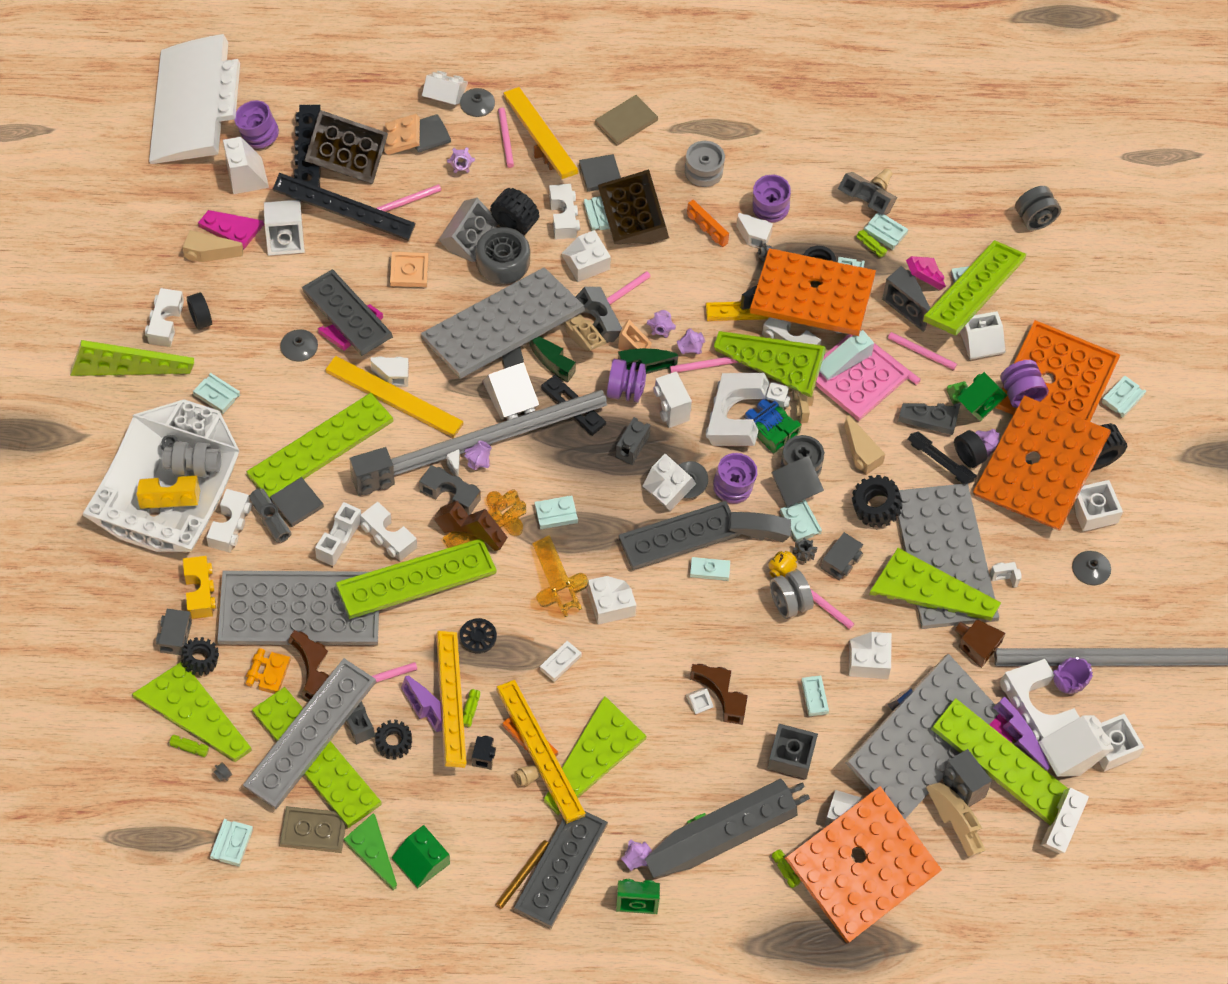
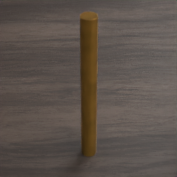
(522, 874)

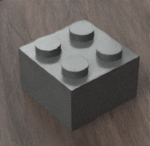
(372, 471)
(792, 751)
(967, 778)

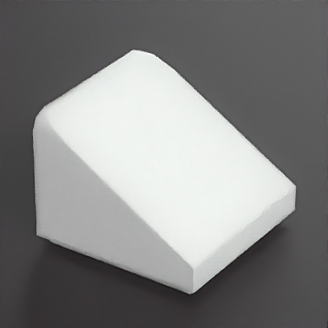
(453, 462)
(699, 700)

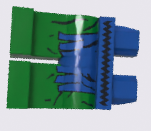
(773, 425)

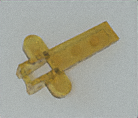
(497, 504)
(557, 577)

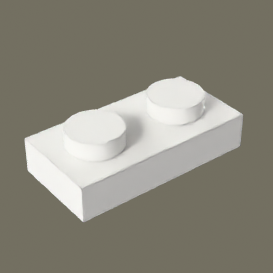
(560, 661)

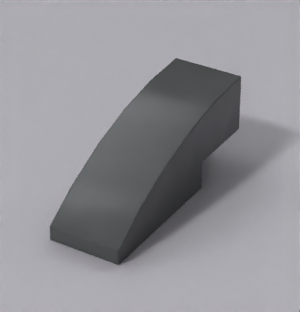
(760, 525)
(360, 725)

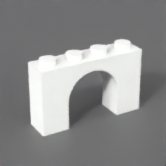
(732, 389)
(1018, 684)

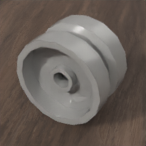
(704, 163)
(791, 594)

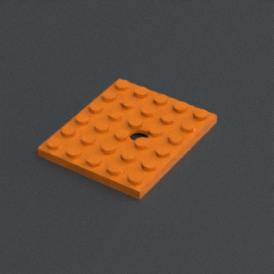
(835, 305)
(1078, 369)
(1046, 488)
(863, 892)

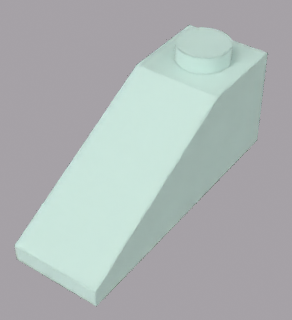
(847, 355)

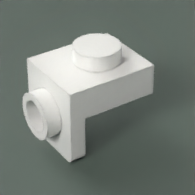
(779, 394)
(1006, 571)

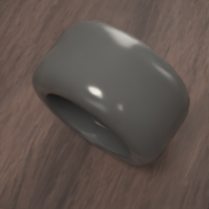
(502, 255)

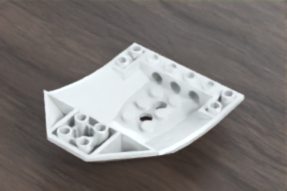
(140, 457)

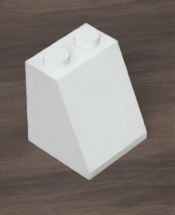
(244, 166)
(283, 227)
(511, 392)
(1076, 746)

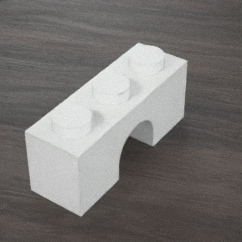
(562, 199)
(166, 304)
(779, 329)
(225, 535)
(397, 543)
(333, 544)
(1061, 831)

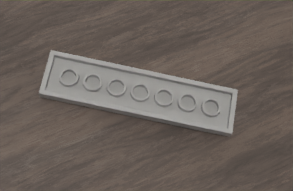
(309, 733)

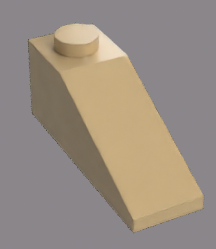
(206, 247)
(864, 450)

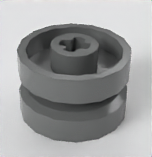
(1038, 208)
(803, 446)

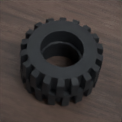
(515, 210)
(1113, 448)
(877, 487)

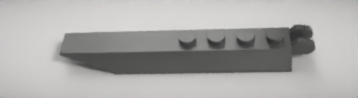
(725, 828)

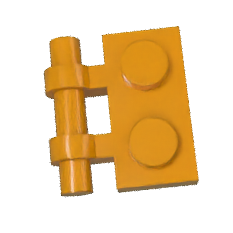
(274, 671)

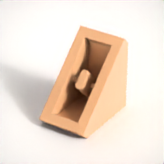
(632, 338)

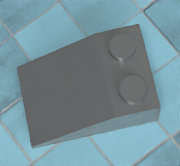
(906, 297)

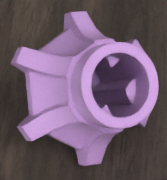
(461, 166)
(661, 323)
(691, 342)
(990, 439)
(478, 455)
(636, 854)

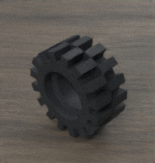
(203, 647)
(393, 750)

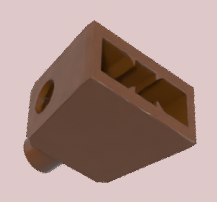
(979, 640)

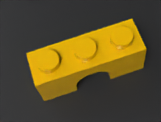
(182, 493)
(200, 601)

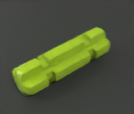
(871, 243)
(470, 707)
(189, 745)
(785, 868)

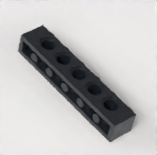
(306, 171)

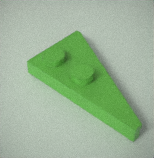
(370, 847)

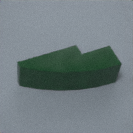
(552, 358)
(652, 358)

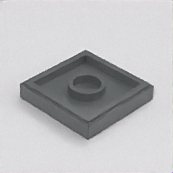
(598, 171)
(297, 502)

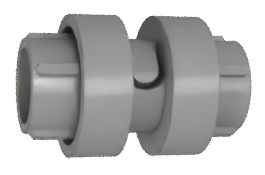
(198, 459)

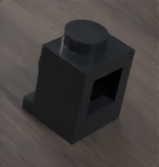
(483, 752)

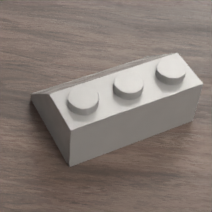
(466, 228)

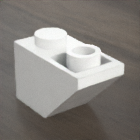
(754, 230)
(391, 370)

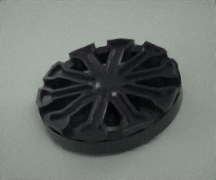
(478, 635)

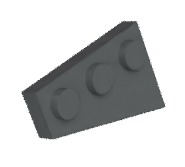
(936, 418)

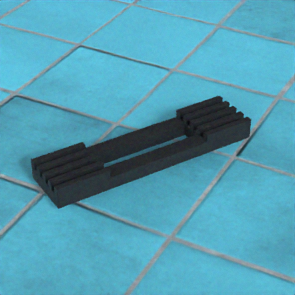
(555, 387)
(922, 443)

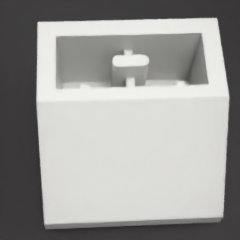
(444, 87)
(984, 336)

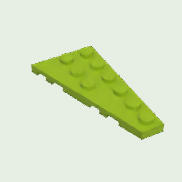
(109, 359)
(782, 360)
(927, 586)
(190, 707)
(600, 748)

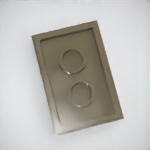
(626, 120)
(312, 830)

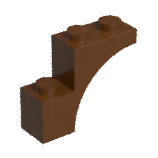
(480, 524)
(313, 655)
(718, 681)

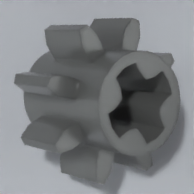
(809, 552)

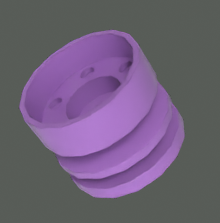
(256, 124)
(771, 198)
(1023, 379)
(626, 380)
(735, 478)

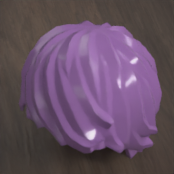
(1073, 675)

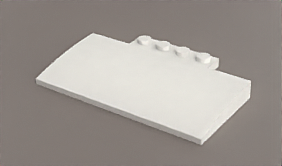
(192, 98)

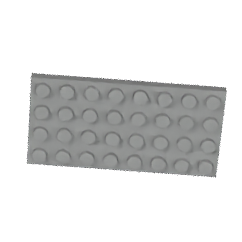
(502, 322)
(943, 531)
(273, 604)
(904, 750)

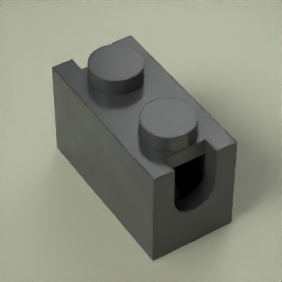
(634, 440)
(842, 556)
(174, 632)

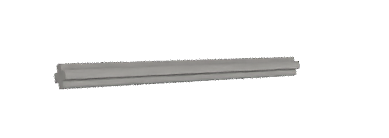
(500, 431)
(1113, 656)

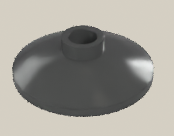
(477, 102)
(299, 351)
(698, 474)
(1091, 574)

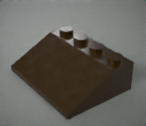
(345, 146)
(633, 209)

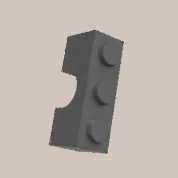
(859, 187)
(598, 305)
(437, 481)

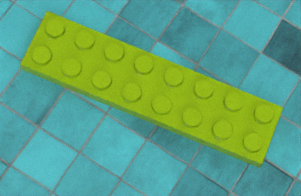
(974, 288)
(321, 445)
(415, 578)
(1001, 760)
(330, 771)

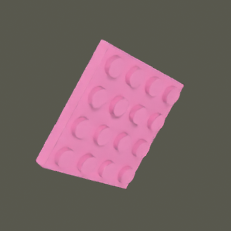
(864, 384)

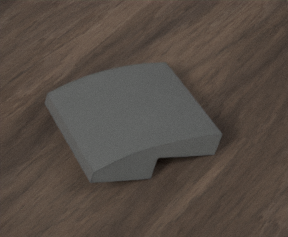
(432, 133)
(797, 481)

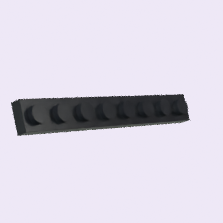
(344, 206)

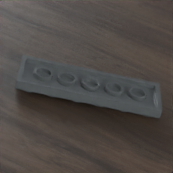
(347, 312)
(677, 535)
(560, 869)

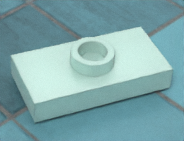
(710, 568)
(815, 695)

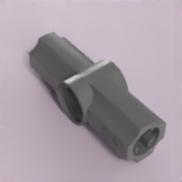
(274, 523)

